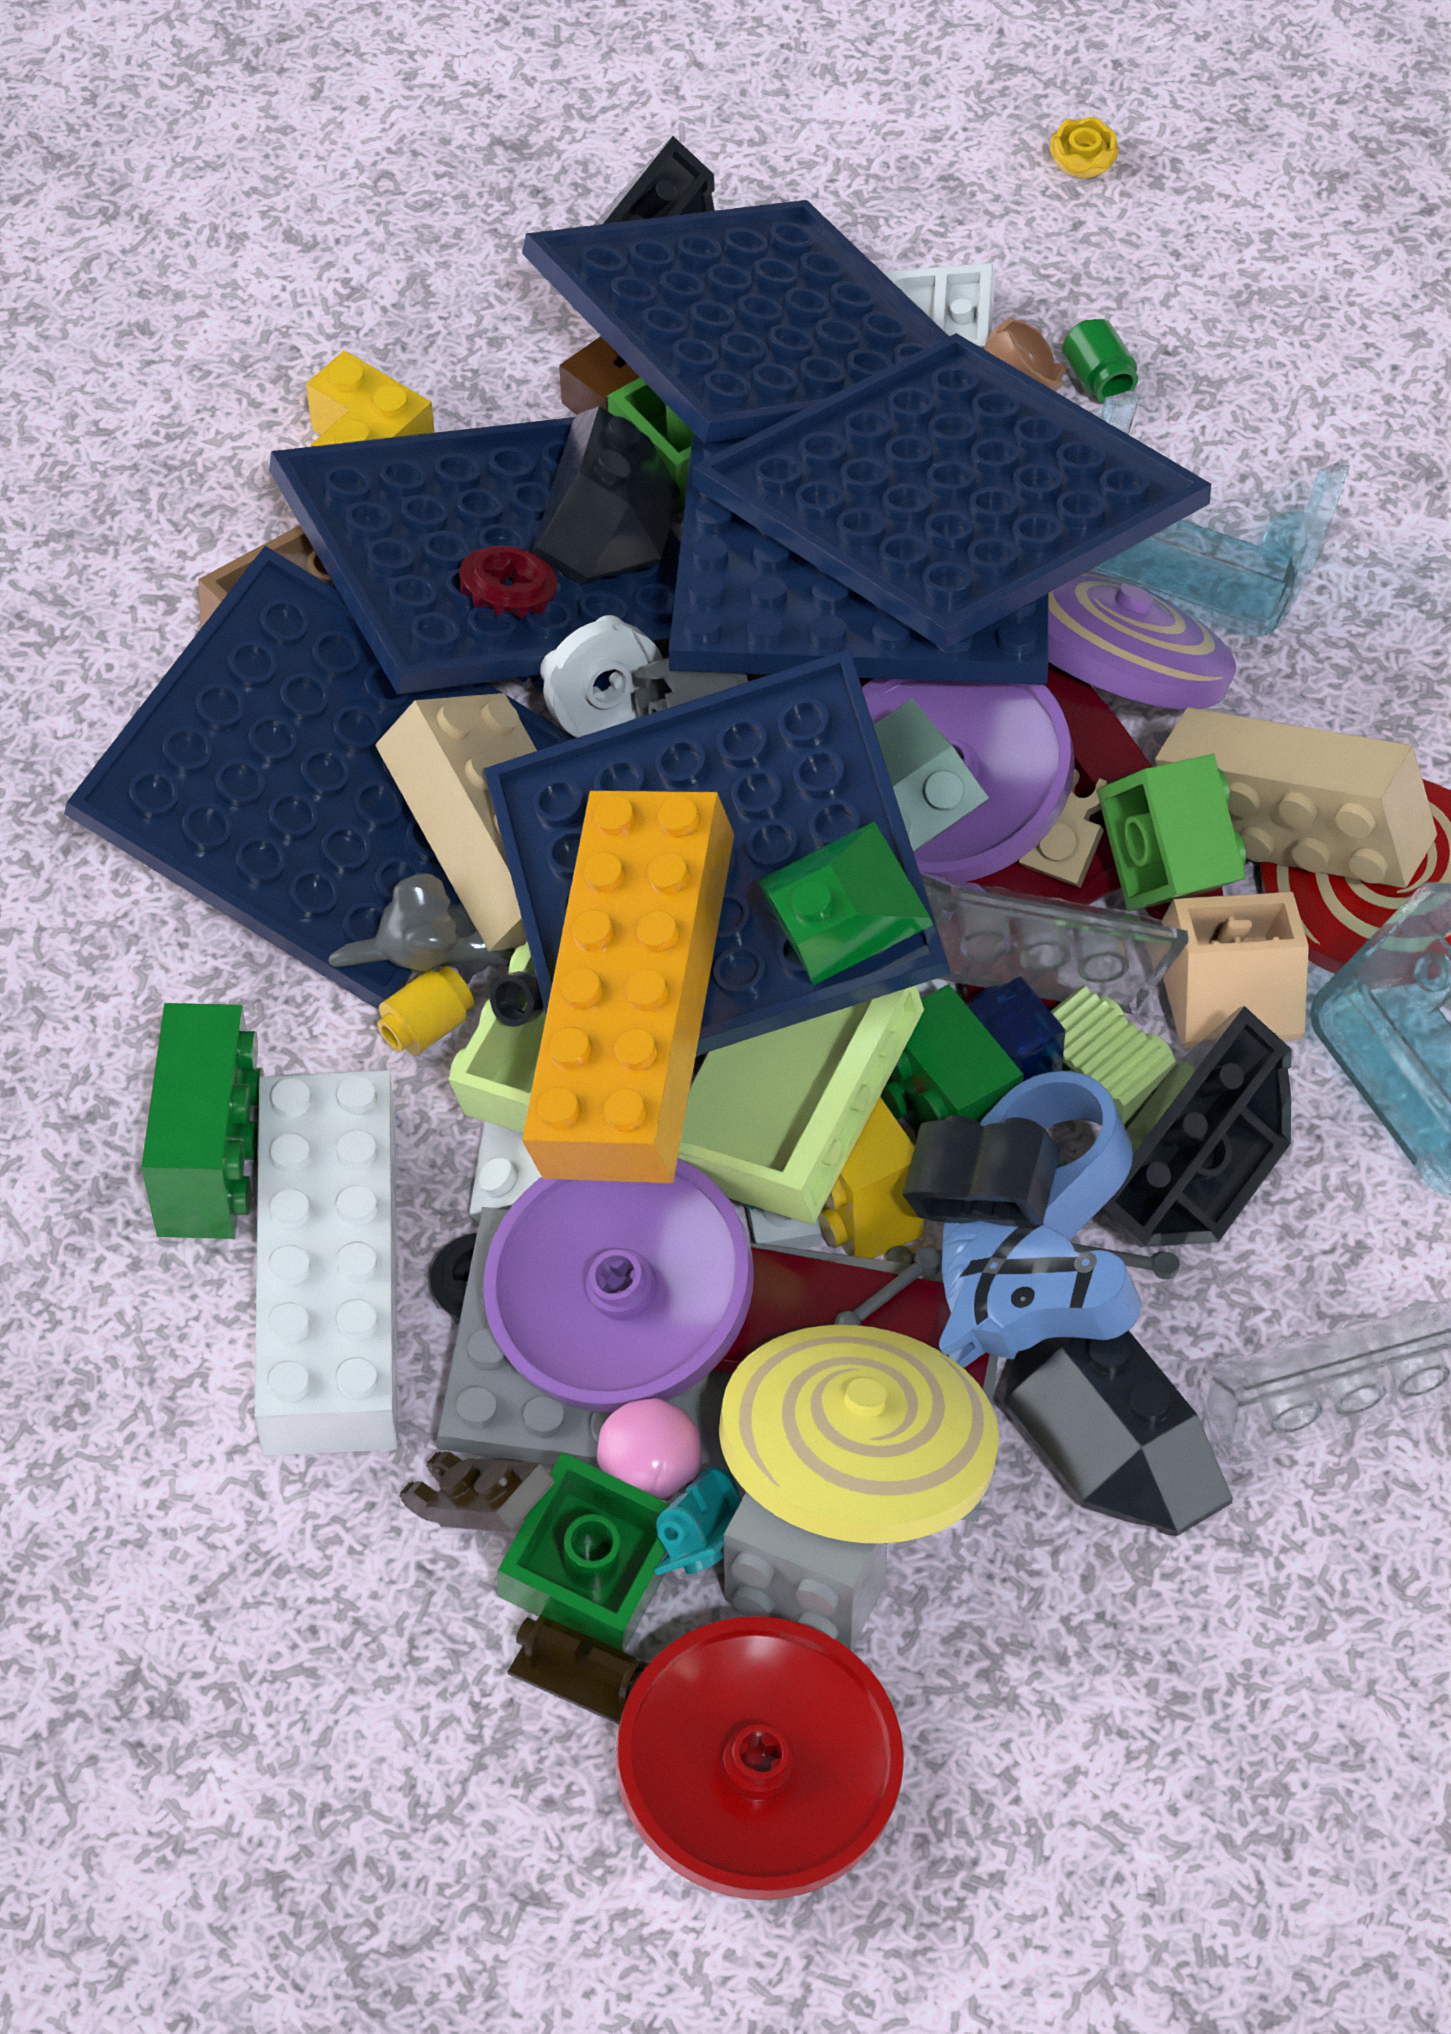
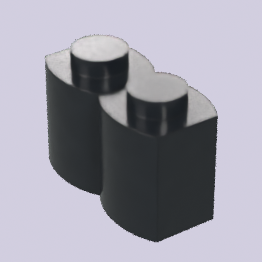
(982, 1172)

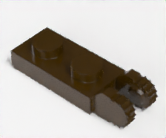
(477, 1492)

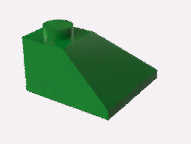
(844, 903)

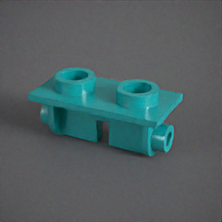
(696, 1522)

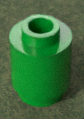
(1100, 359)

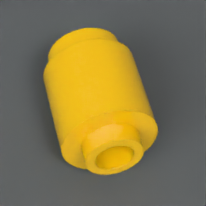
(425, 1010)

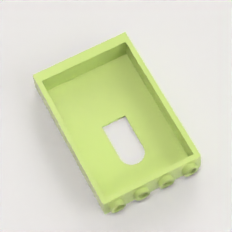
(762, 1114)

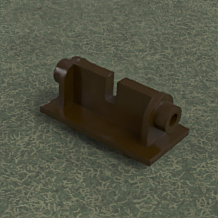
(575, 1667)

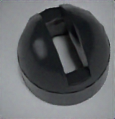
(510, 995)

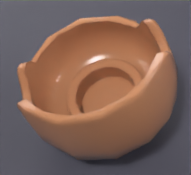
(1027, 351)

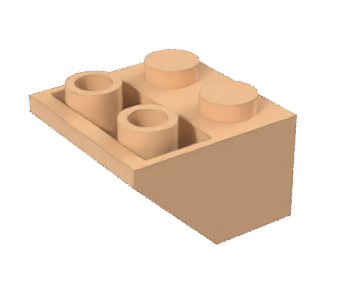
(1237, 956)

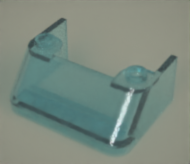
(1221, 575)
(1388, 1029)

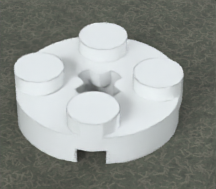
(579, 661)

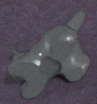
(424, 932)

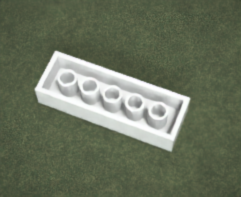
(326, 1264)

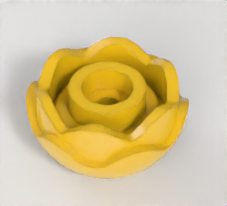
(1084, 147)

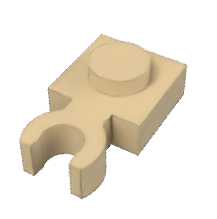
(1071, 842)

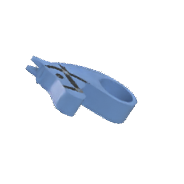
(1029, 1282)

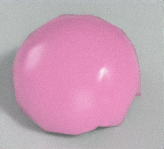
(651, 1447)

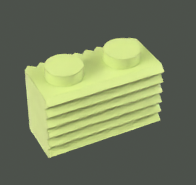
(1112, 1051)

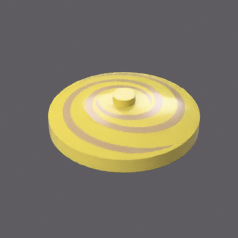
(858, 1434)

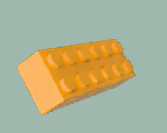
(629, 987)

